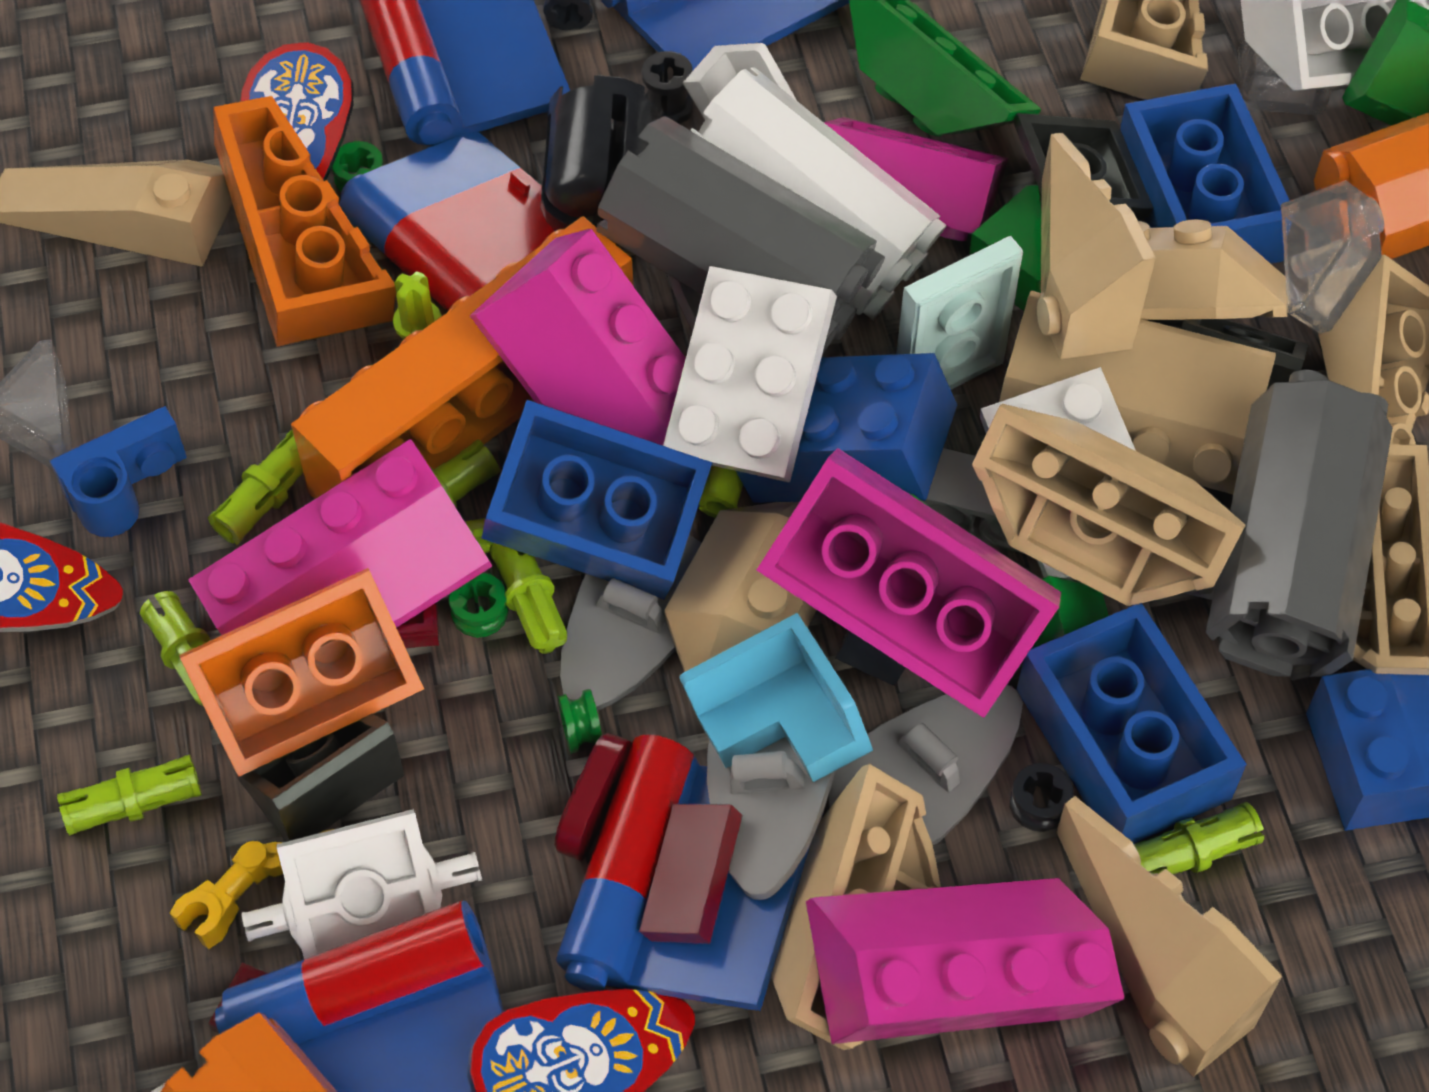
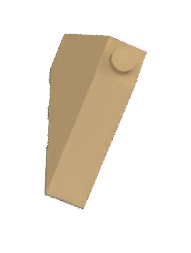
(133, 206)
(1091, 259)
(1384, 345)
(1186, 970)

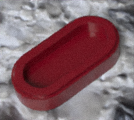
(591, 797)

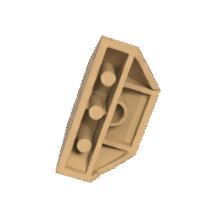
(1209, 275)
(1101, 509)
(723, 594)
(1396, 595)
(862, 845)

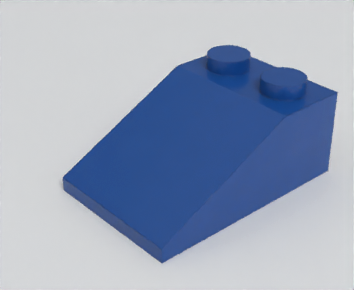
(1374, 745)

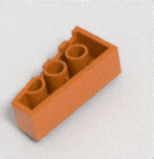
(300, 243)

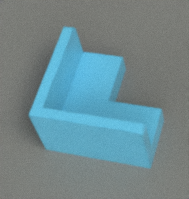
(775, 690)

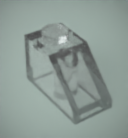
(1329, 251)

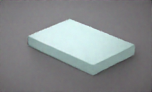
(963, 312)

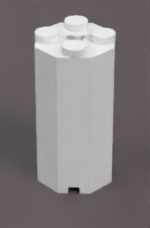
(799, 151)

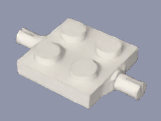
(357, 883)

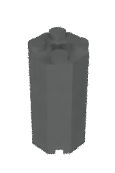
(701, 208)
(1310, 520)

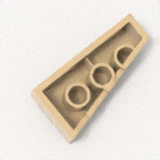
(1147, 48)

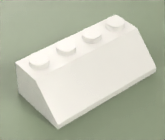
(1314, 40)

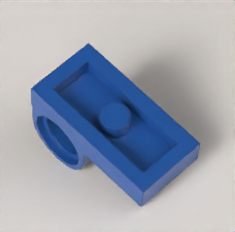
(112, 466)

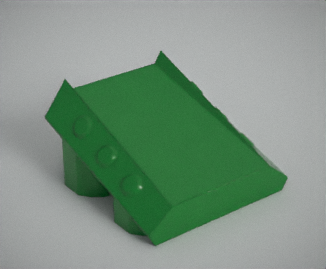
(1395, 70)

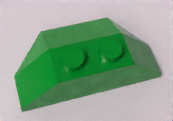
(931, 70)

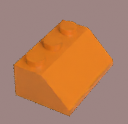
(302, 672)

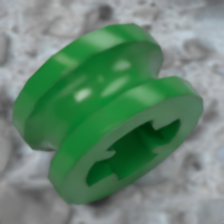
(351, 158)
(481, 623)
(579, 720)

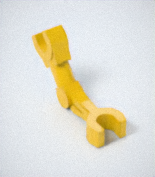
(218, 900)

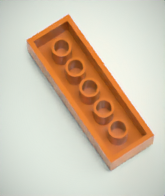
(435, 388)

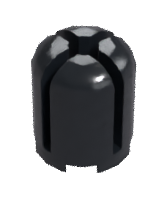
(587, 146)

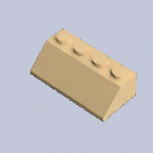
(1176, 391)

